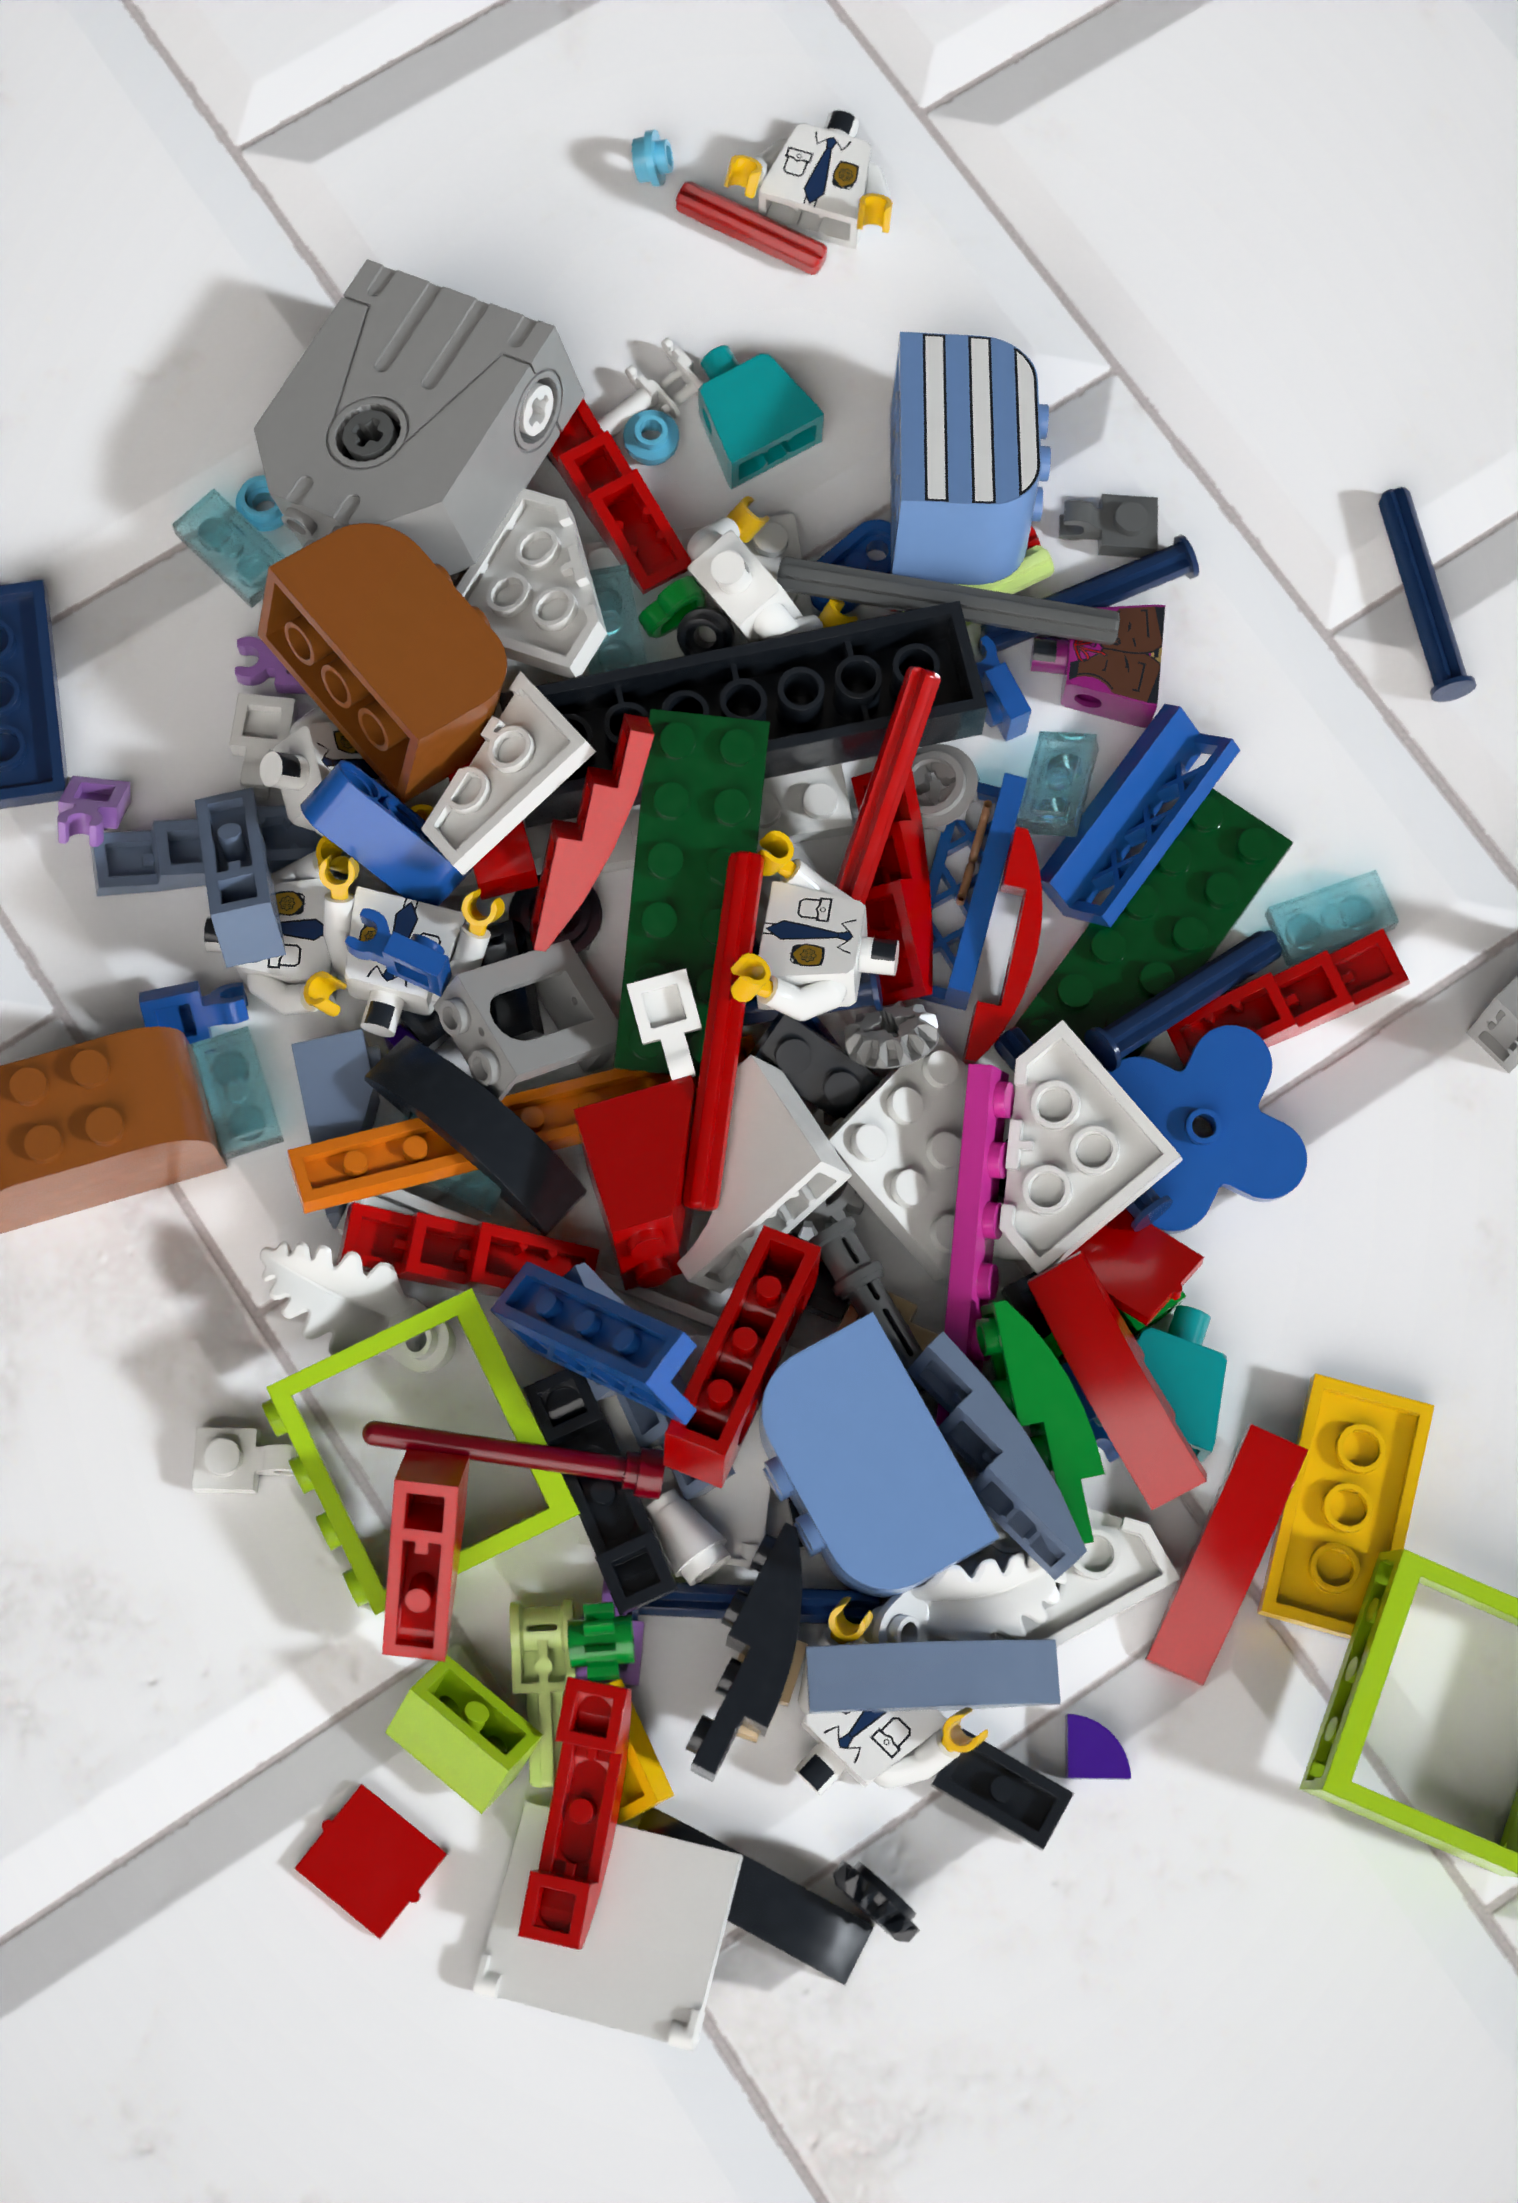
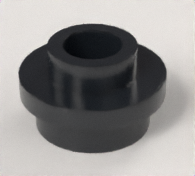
(688, 633)

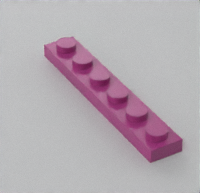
(977, 1210)

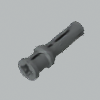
(860, 1282)

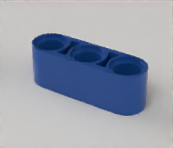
(380, 834)

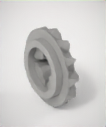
(953, 770)
(873, 1045)

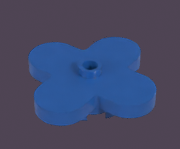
(1247, 1147)

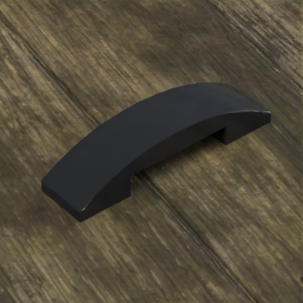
(480, 1129)
(611, 1516)
(780, 1908)

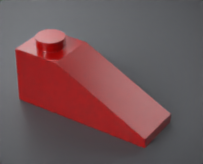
(424, 1553)

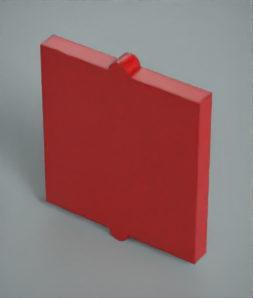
(1139, 1267)
(371, 1861)

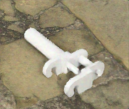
(651, 393)

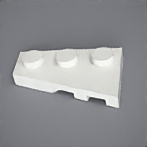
(514, 771)

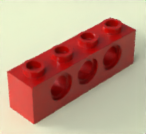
(742, 1355)

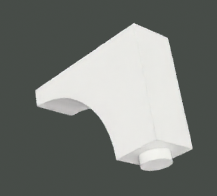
(772, 1175)

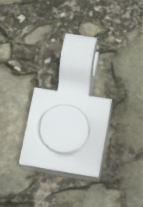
(256, 729)
(665, 1014)
(233, 1460)

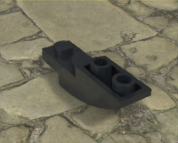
(764, 1631)

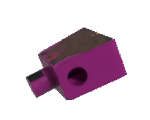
(1110, 679)

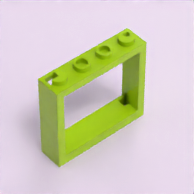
(313, 1474)
(1358, 1693)

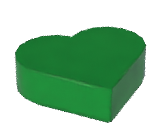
(671, 606)

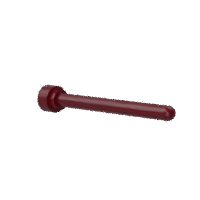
(637, 1471)

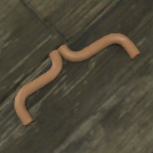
(961, 897)

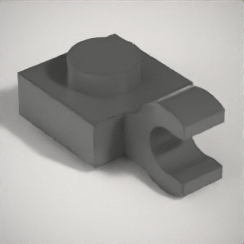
(1120, 524)

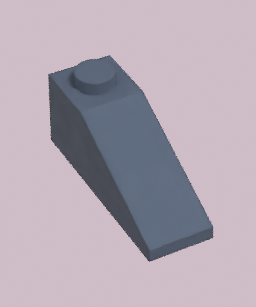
(239, 878)
(335, 1091)

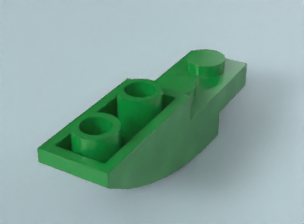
(1043, 1397)

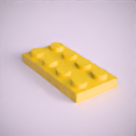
(1345, 1503)

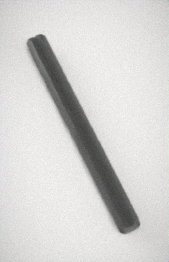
(977, 604)

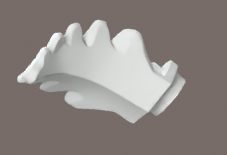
(351, 1303)
(968, 1606)

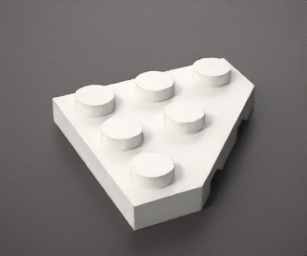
(538, 587)
(1073, 1150)
(907, 1153)
(1112, 1576)

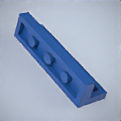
(1126, 816)
(985, 885)
(598, 1338)

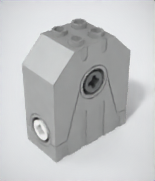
(416, 416)

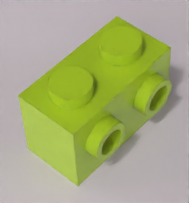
(463, 1733)

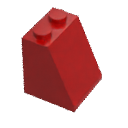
(638, 1170)

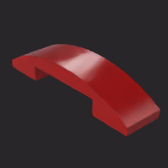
(1022, 879)
(581, 1814)

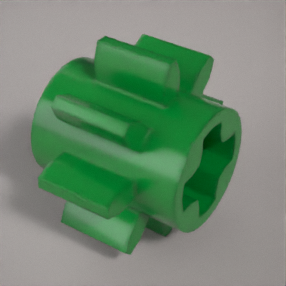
(601, 1641)

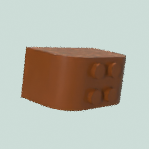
(386, 651)
(101, 1124)

